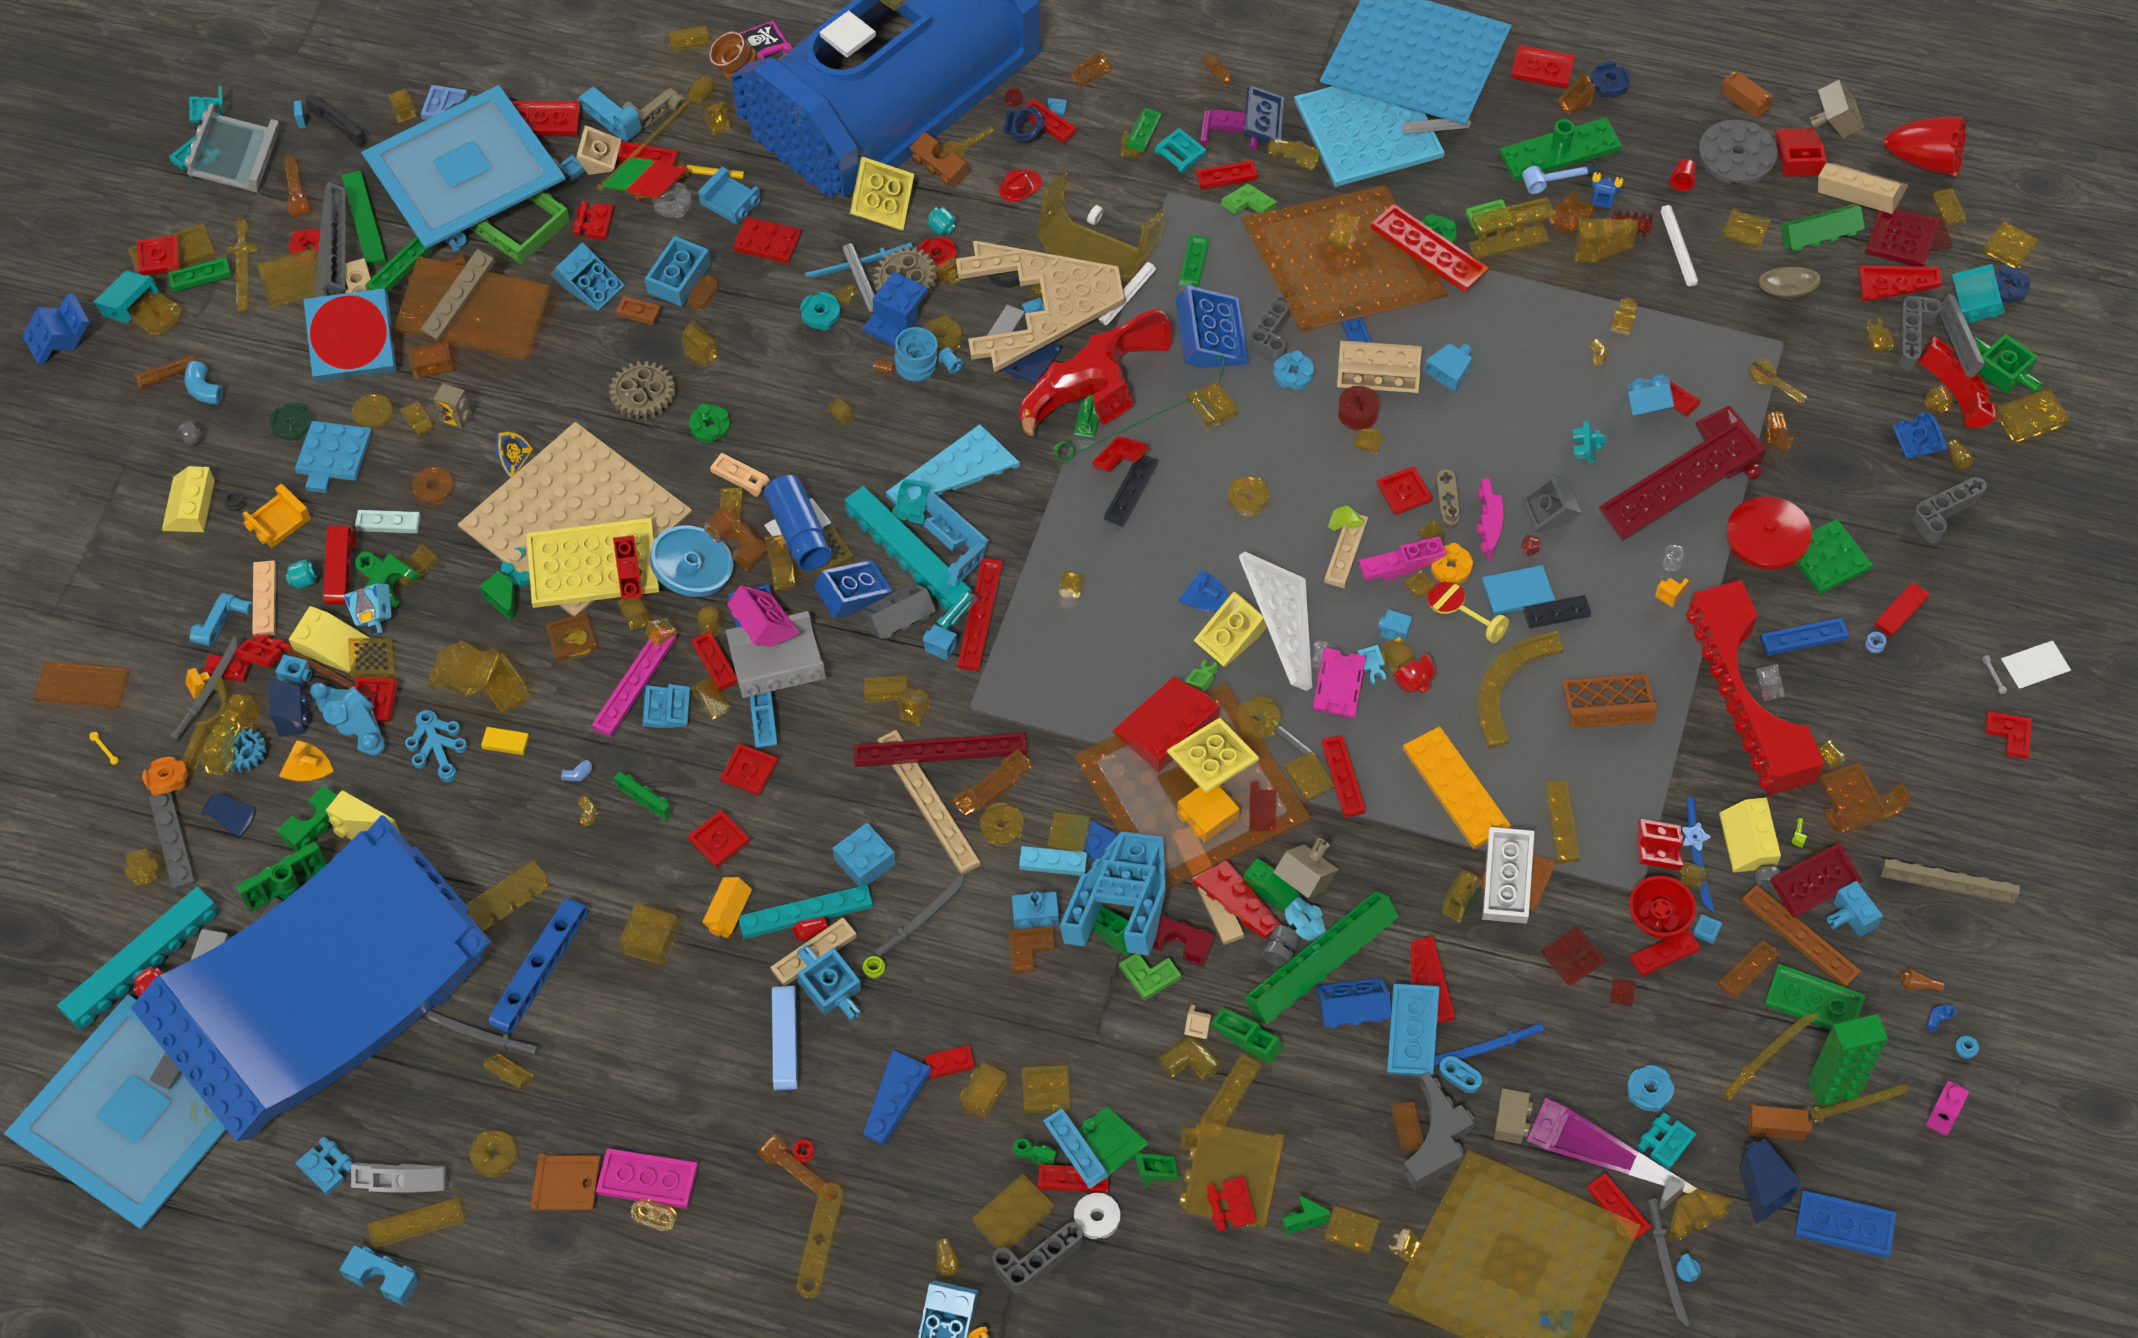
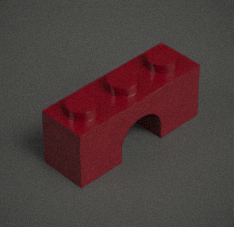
(1197, 942)

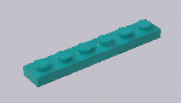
(787, 915)

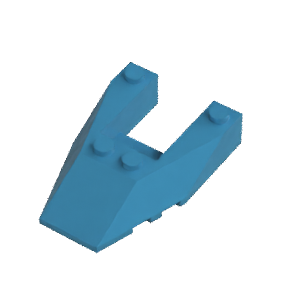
(1125, 875)

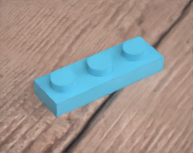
(1053, 861)

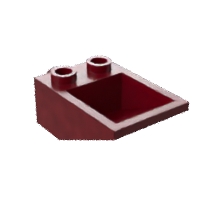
(1719, 421)

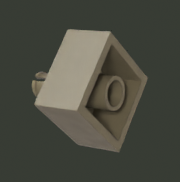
(1839, 110)
(1307, 869)

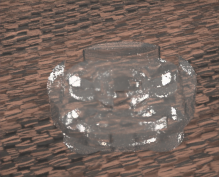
(676, 208)

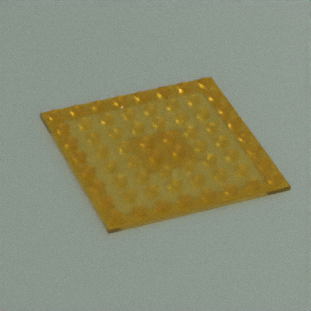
(1513, 1254)

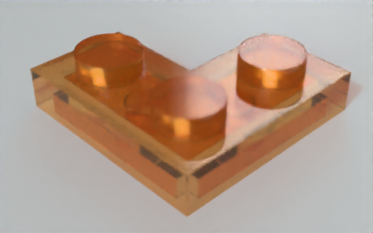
(1024, 942)

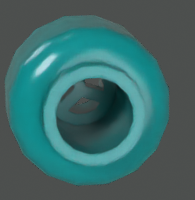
(941, 221)
(302, 574)

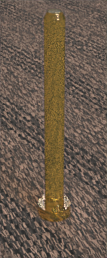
(1819, 1114)

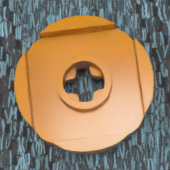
(1462, 561)

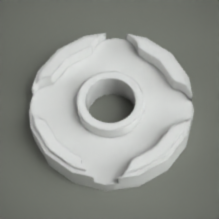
(1101, 1203)

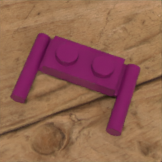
(1223, 121)

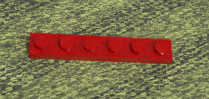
(980, 615)

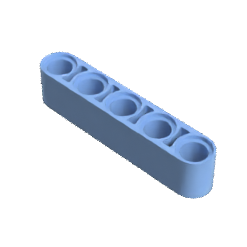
(784, 1038)

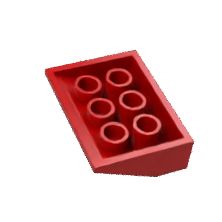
(1166, 720)

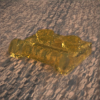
(1746, 228)
(1217, 401)

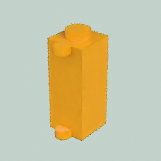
(727, 906)

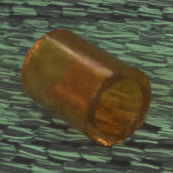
(884, 366)

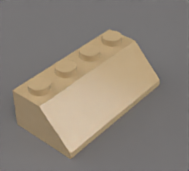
(1860, 187)

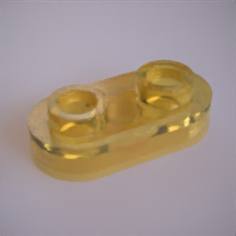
(654, 1217)

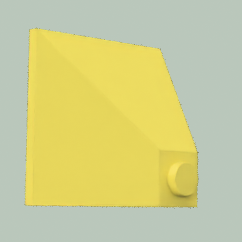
(882, 193)
(1213, 755)

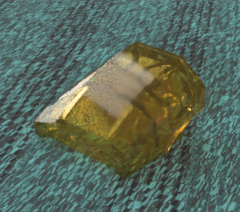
(155, 314)

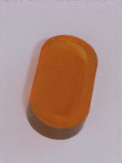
(702, 292)

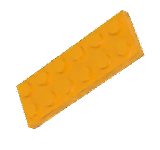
(1455, 786)

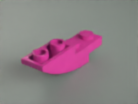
(1490, 520)
(1404, 561)

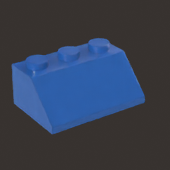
(1353, 1002)

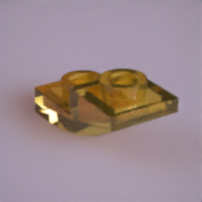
(419, 561)

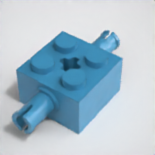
(833, 969)

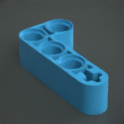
(621, 122)

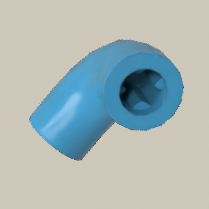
(198, 388)

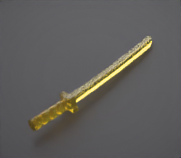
(1749, 1072)

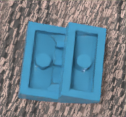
(665, 706)

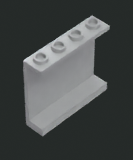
(779, 666)

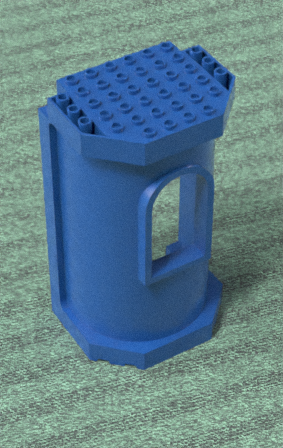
(913, 85)

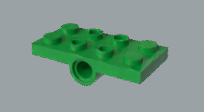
(282, 877)

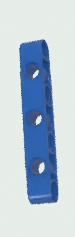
(530, 979)

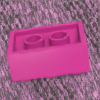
(761, 617)

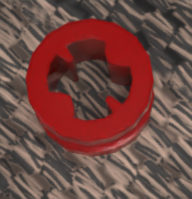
(800, 1157)

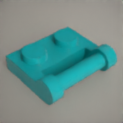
(1184, 146)
(958, 610)

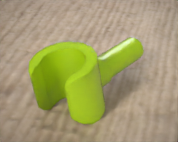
(1799, 838)

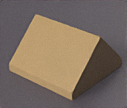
(597, 151)

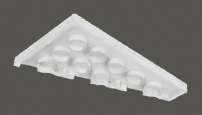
(1284, 609)

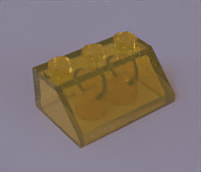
(289, 277)

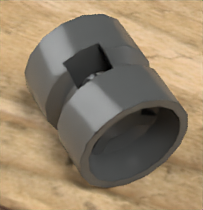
(1281, 945)

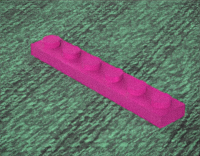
(631, 686)

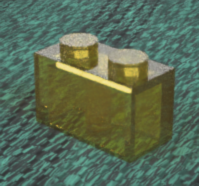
(983, 1090)

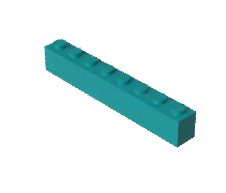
(903, 546)
(145, 951)

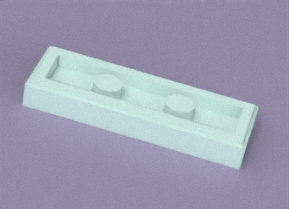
(387, 521)

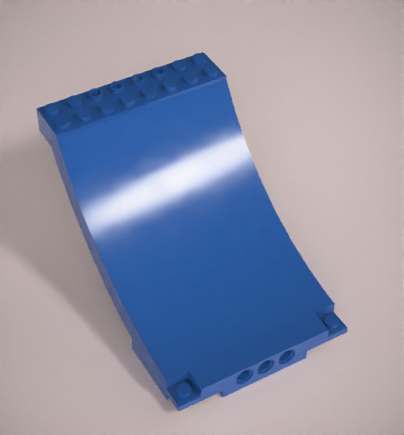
(315, 982)

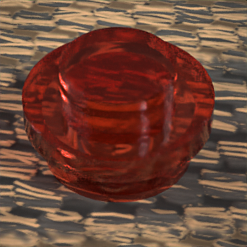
(1013, 97)
(1530, 545)

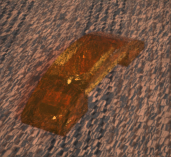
(993, 785)

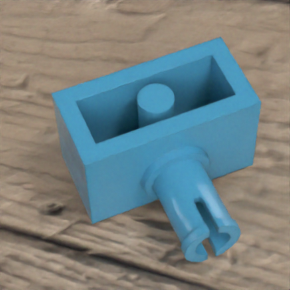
(1855, 909)
(1035, 910)

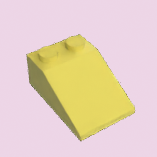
(1231, 629)
(324, 638)
(351, 816)

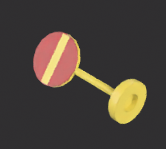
(1450, 597)

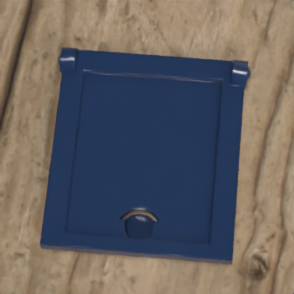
(1034, 364)

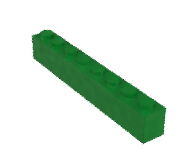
(1321, 957)

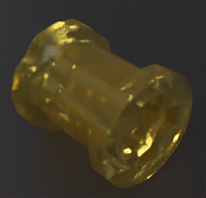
(1832, 754)

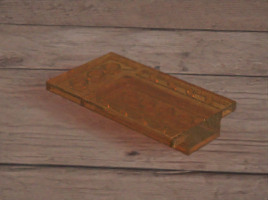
(496, 318)

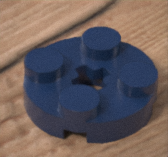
(1610, 88)
(2017, 278)

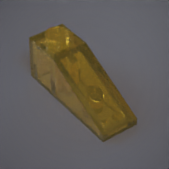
(779, 562)

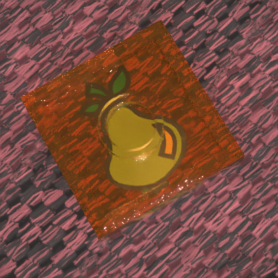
(571, 637)

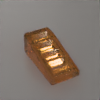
(1092, 61)

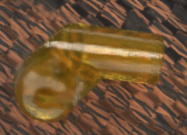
(1601, 352)
(589, 811)

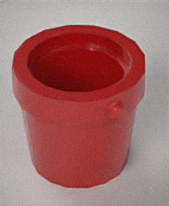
(1683, 175)

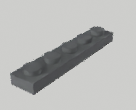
(1961, 336)
(172, 841)

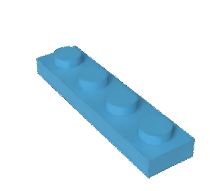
(1075, 1148)

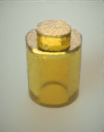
(709, 621)

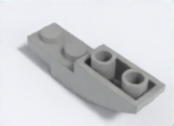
(398, 1178)

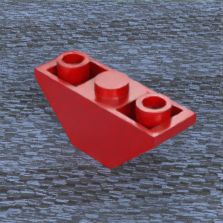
(628, 567)

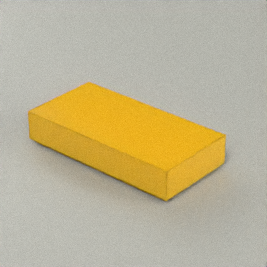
(505, 741)

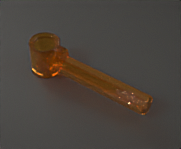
(297, 202)
(774, 1152)

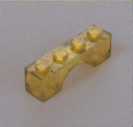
(217, 751)

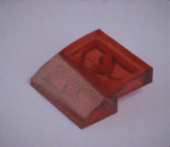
(1573, 956)

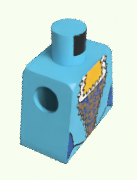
(370, 606)

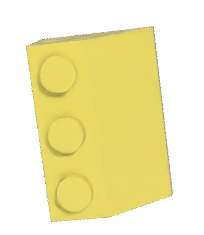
(189, 500)
(1750, 835)

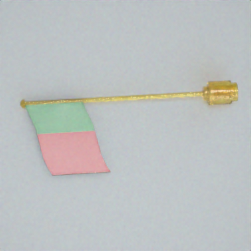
(650, 177)

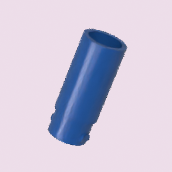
(797, 522)

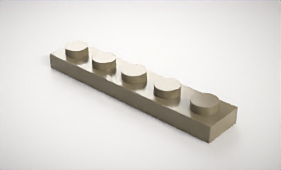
(458, 295)

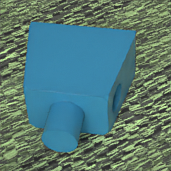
(1450, 365)

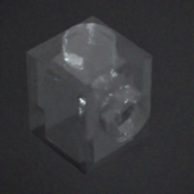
(1770, 678)

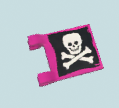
(766, 39)

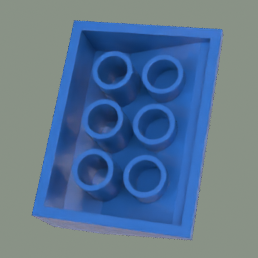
(1211, 326)

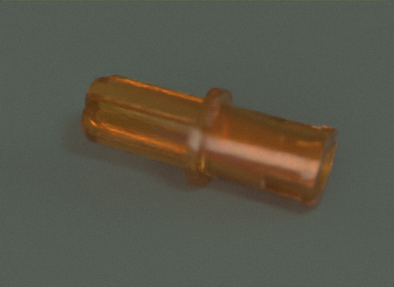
(1216, 68)

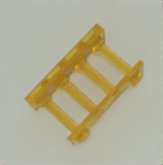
(1509, 217)

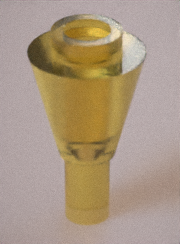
(1278, 146)

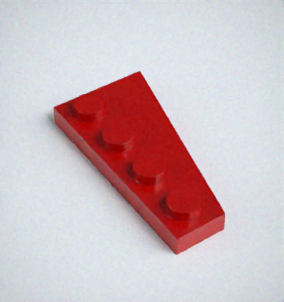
(1891, 281)

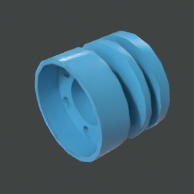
(916, 354)

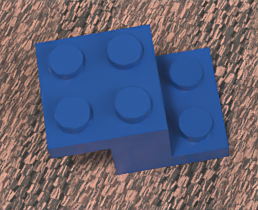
(895, 308)
(55, 328)

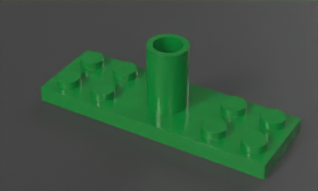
(1562, 148)

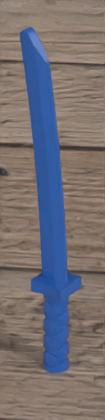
(1697, 857)
(1510, 1038)

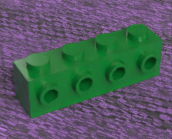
(1822, 226)

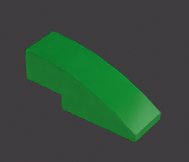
(1247, 1035)

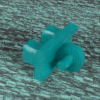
(1590, 441)

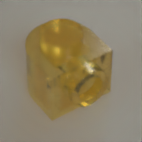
(1938, 400)

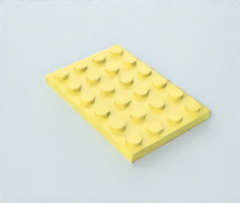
(581, 562)

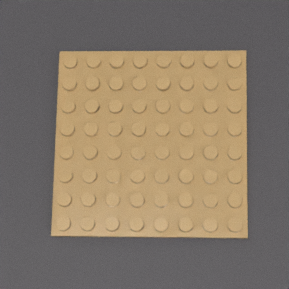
(569, 486)

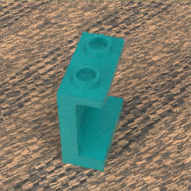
(1978, 293)
(122, 294)

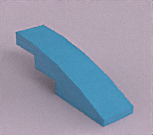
(763, 720)

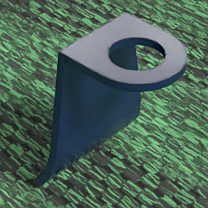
(229, 813)

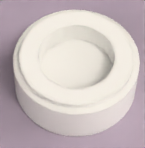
(1095, 215)

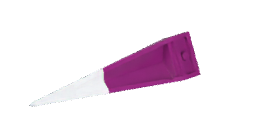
(1574, 1136)

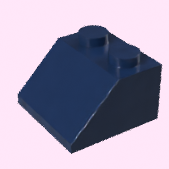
(287, 708)

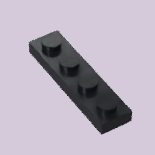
(1130, 490)

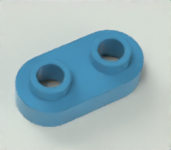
(1461, 1074)

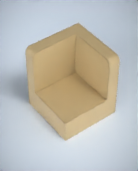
(1197, 1023)

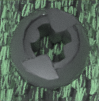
(189, 433)
(1763, 876)

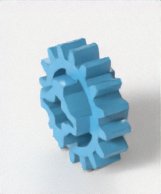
(246, 751)

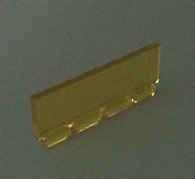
(511, 890)

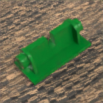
(1087, 418)

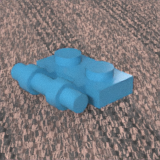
(320, 1171)

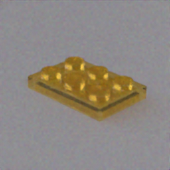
(2032, 415)
(1013, 1213)

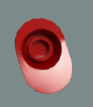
(1019, 185)

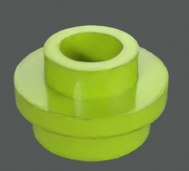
(873, 961)

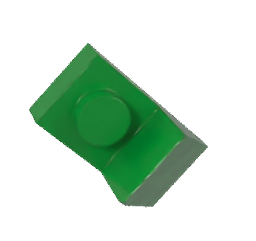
(1156, 1168)
(1310, 1216)

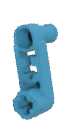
(210, 631)

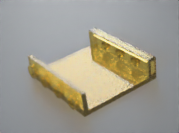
(1226, 1155)

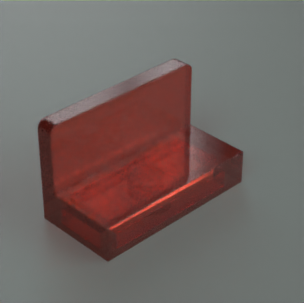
(1262, 809)

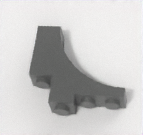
(1439, 1150)

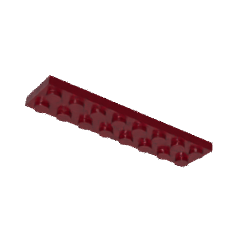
(1680, 480)

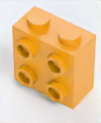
(1207, 812)

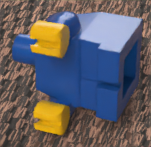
(1605, 190)

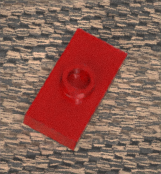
(1683, 401)

